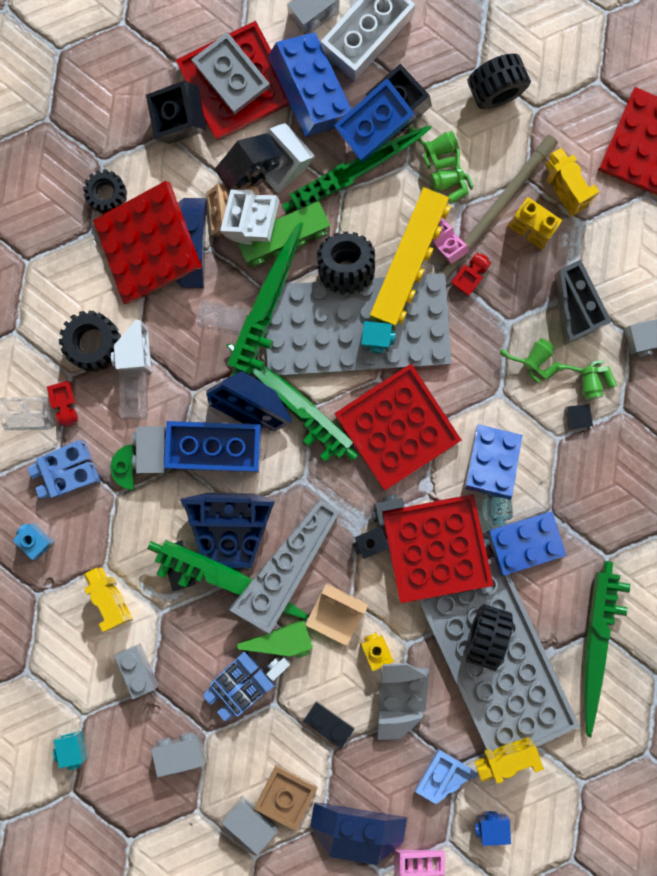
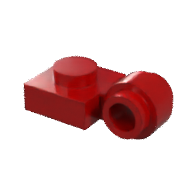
(468, 278)
(61, 397)

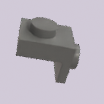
(390, 502)

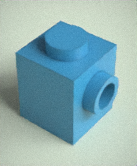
(32, 540)

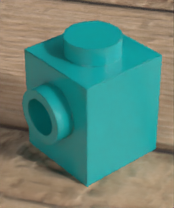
(377, 336)
(70, 750)

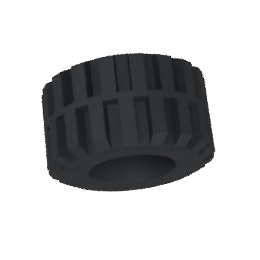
(498, 81)
(346, 248)
(73, 333)
(489, 637)

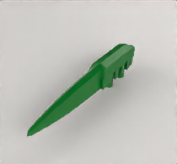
(343, 174)
(261, 313)
(314, 420)
(198, 566)
(601, 615)

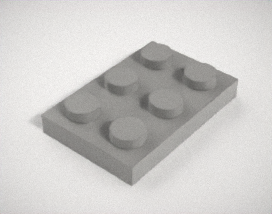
(230, 73)

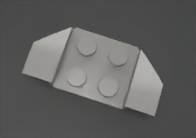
(401, 699)

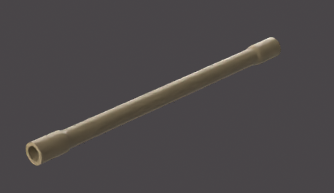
(539, 155)

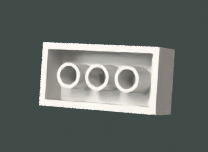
(365, 33)

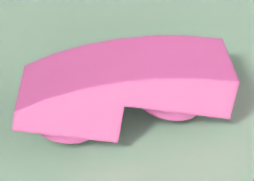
(449, 244)

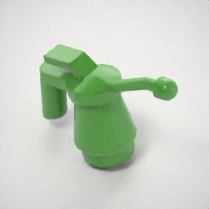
(441, 145)
(447, 178)
(538, 355)
(591, 383)

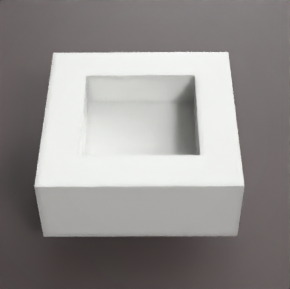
(277, 666)

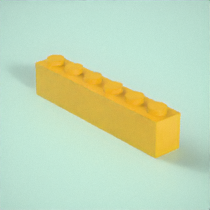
(409, 258)

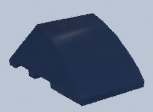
(228, 525)

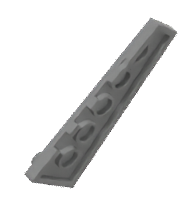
(276, 582)

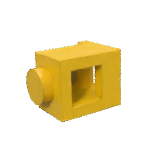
(376, 661)

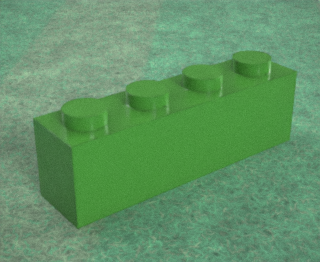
(314, 227)

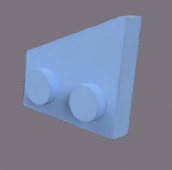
(443, 777)

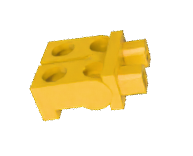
(569, 183)
(536, 219)
(107, 598)
(508, 760)

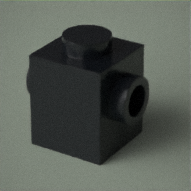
(378, 537)

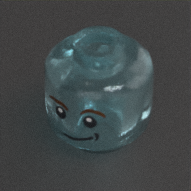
(497, 510)

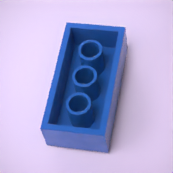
(309, 83)
(213, 446)

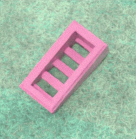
(401, 855)

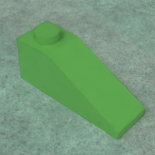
(285, 641)

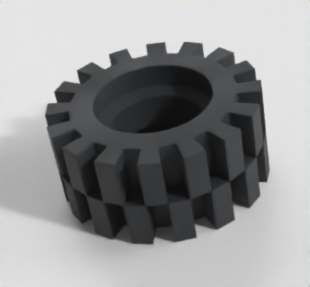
(100, 179)

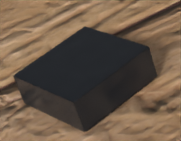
(579, 416)

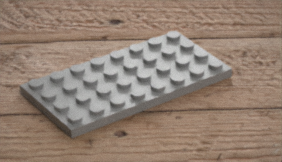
(324, 329)
(524, 692)

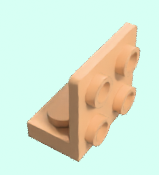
(216, 204)
(336, 614)

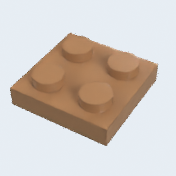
(285, 797)

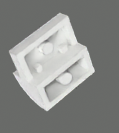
(249, 216)

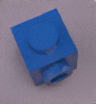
(493, 829)

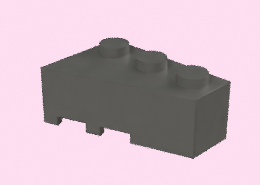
(578, 303)

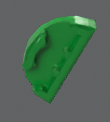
(122, 467)

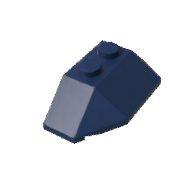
(194, 215)
(249, 402)
(357, 833)

